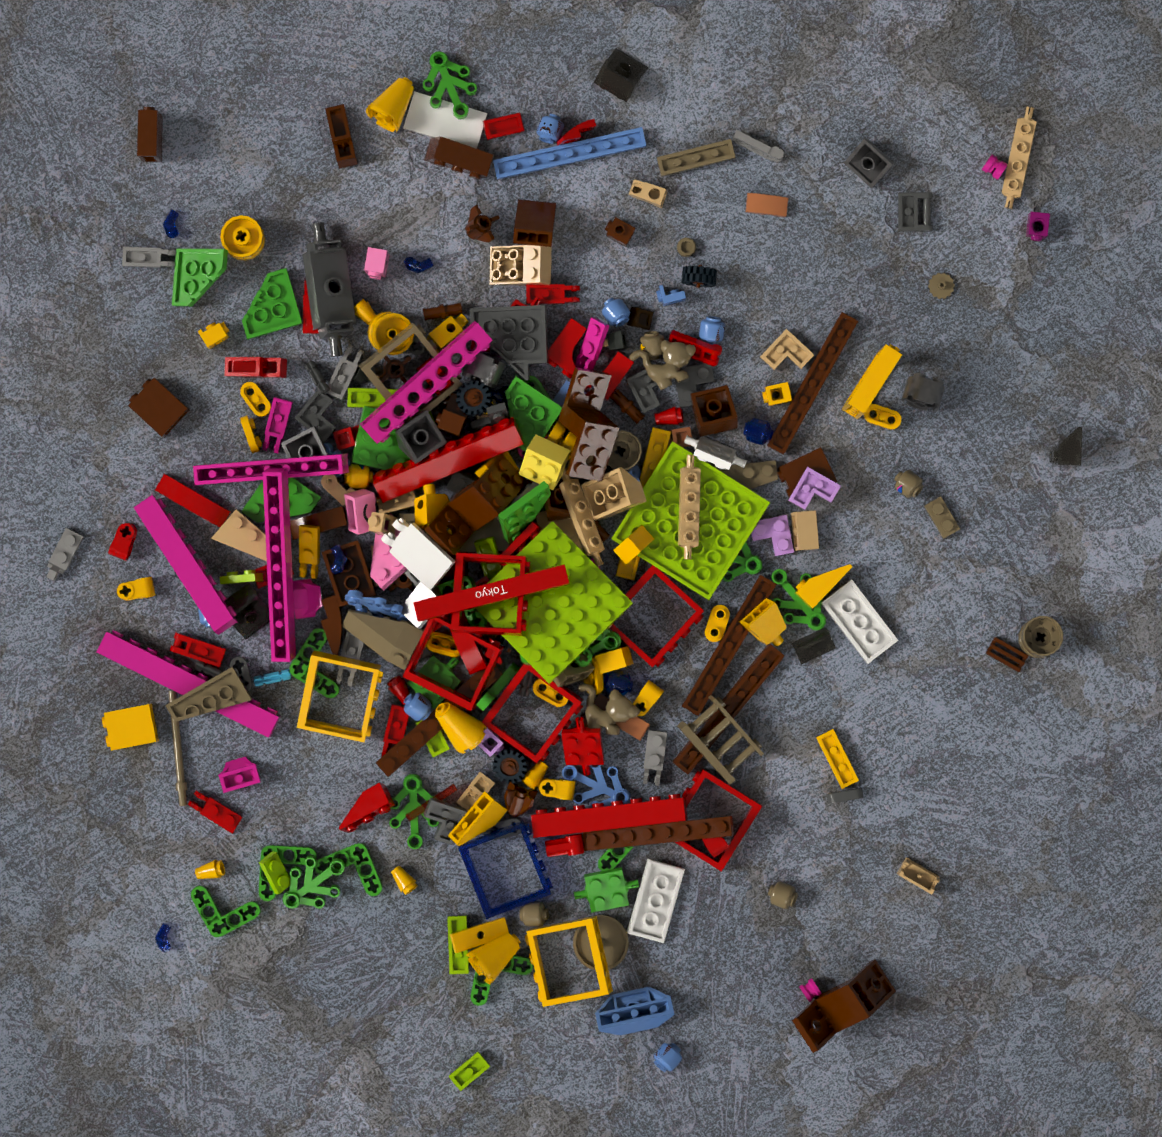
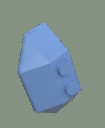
(634, 1011)

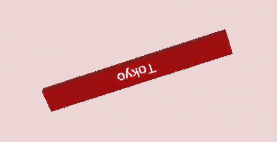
(491, 593)

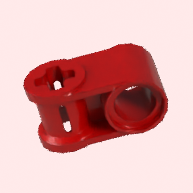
(121, 544)
(716, 845)

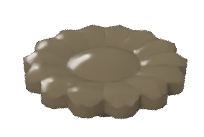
(941, 285)

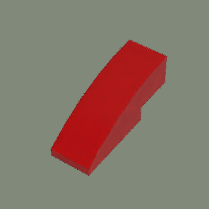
(255, 367)

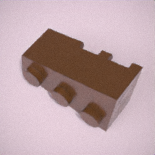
(458, 157)

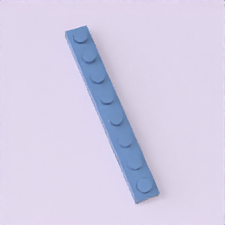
(569, 153)

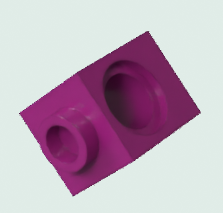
(1043, 219)

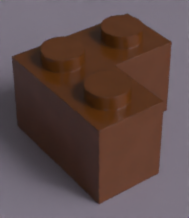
(452, 419)

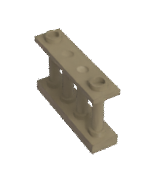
(715, 757)

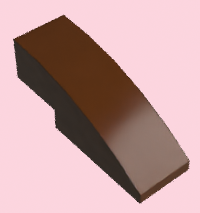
(341, 136)
(325, 520)
(333, 624)

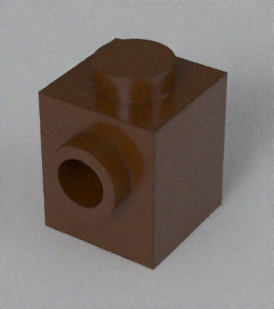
(619, 231)

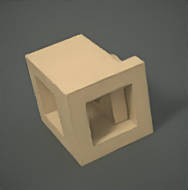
(377, 521)

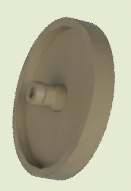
(613, 938)

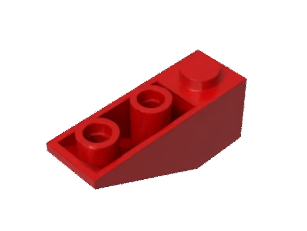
(370, 803)

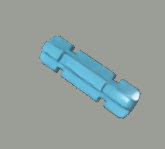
(272, 677)

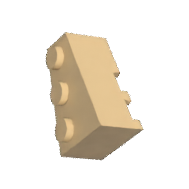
(242, 535)

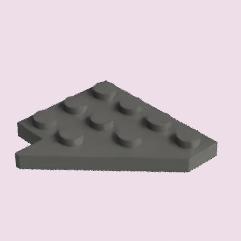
(516, 334)

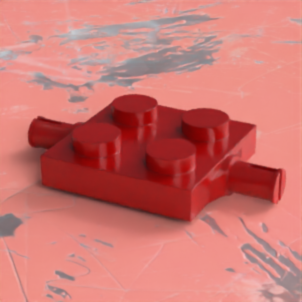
(583, 746)

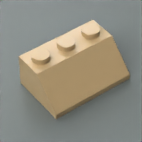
(613, 494)

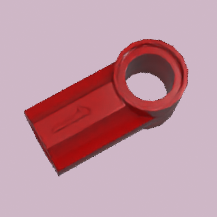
(569, 845)

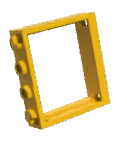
(872, 381)
(331, 729)
(597, 952)

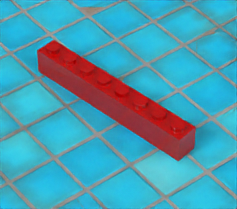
(448, 459)
(609, 817)

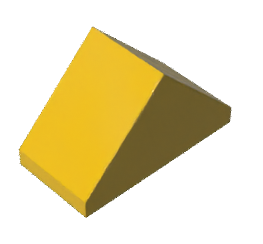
(633, 544)
(614, 660)

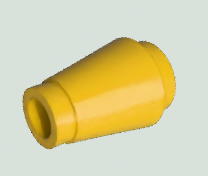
(364, 311)
(535, 775)
(211, 870)
(404, 881)

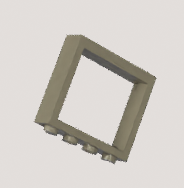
(391, 345)

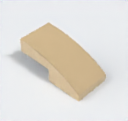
(474, 791)

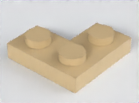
(786, 346)

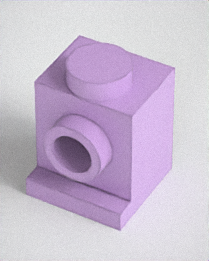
(494, 748)

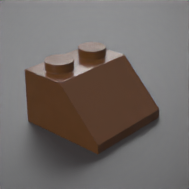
(714, 411)

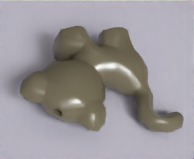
(675, 355)
(617, 710)

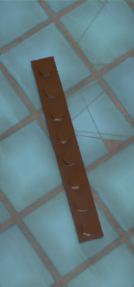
(812, 383)
(726, 648)
(734, 701)
(428, 728)
(658, 833)

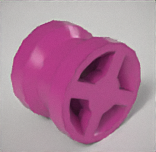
(810, 990)

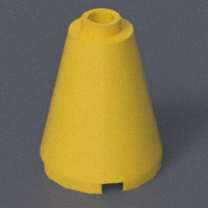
(391, 105)
(460, 727)
(494, 956)

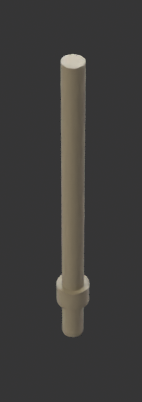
(181, 785)

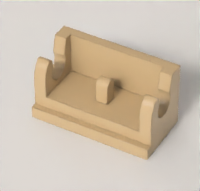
(397, 504)
(804, 530)
(918, 875)

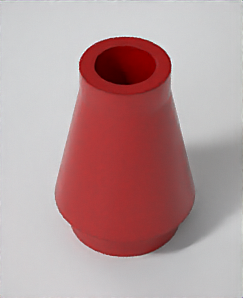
(670, 416)
(398, 688)

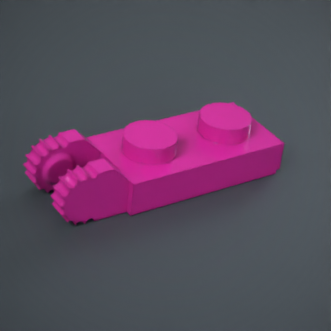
(592, 344)
(277, 423)

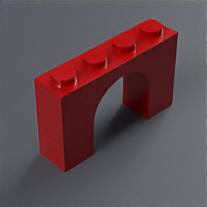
(562, 350)

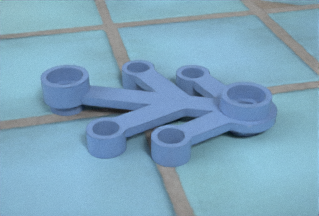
(374, 605)
(599, 786)

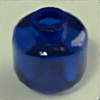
(758, 431)
(618, 680)

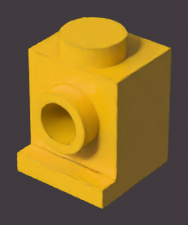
(214, 334)
(782, 389)

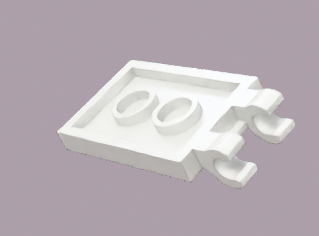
(418, 553)

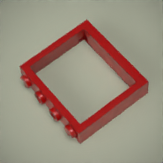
(521, 623)
(682, 632)
(439, 688)
(554, 737)
(740, 832)

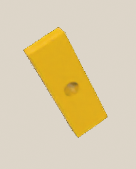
(468, 937)

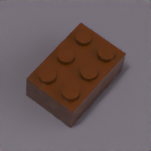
(355, 574)

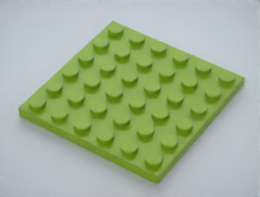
(725, 522)
(563, 618)

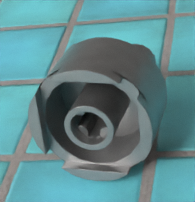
(486, 369)
(923, 392)

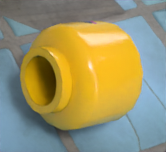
(358, 476)

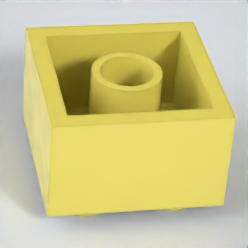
(544, 461)

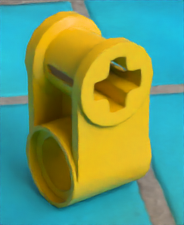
(140, 589)
(648, 695)
(560, 789)

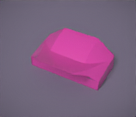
(306, 598)
(238, 774)

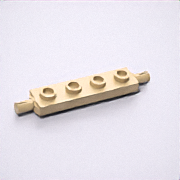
(1019, 157)
(689, 507)
(582, 518)

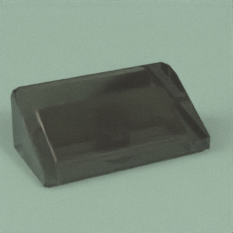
(813, 645)

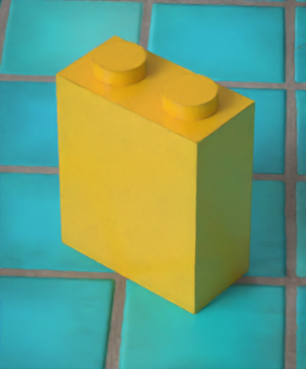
(130, 727)

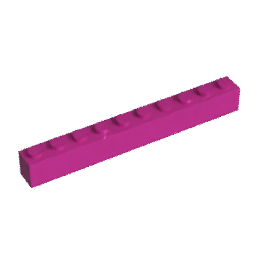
(279, 564)
(182, 680)

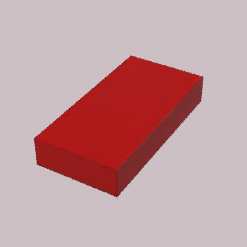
(503, 126)

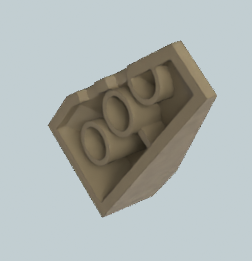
(387, 637)

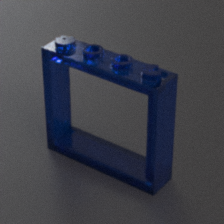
(477, 883)

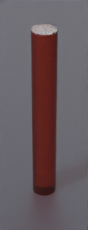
(440, 796)

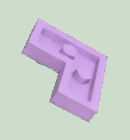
(811, 484)
(776, 529)

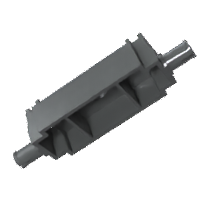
(328, 307)

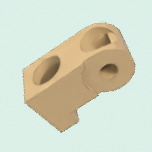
(648, 193)
(332, 486)

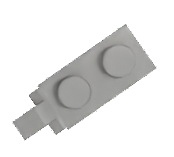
(64, 553)

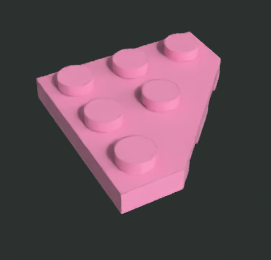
(384, 565)

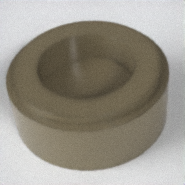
(686, 247)

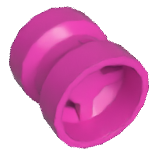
(994, 167)

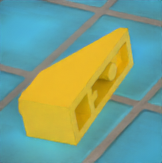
(815, 588)
(479, 818)

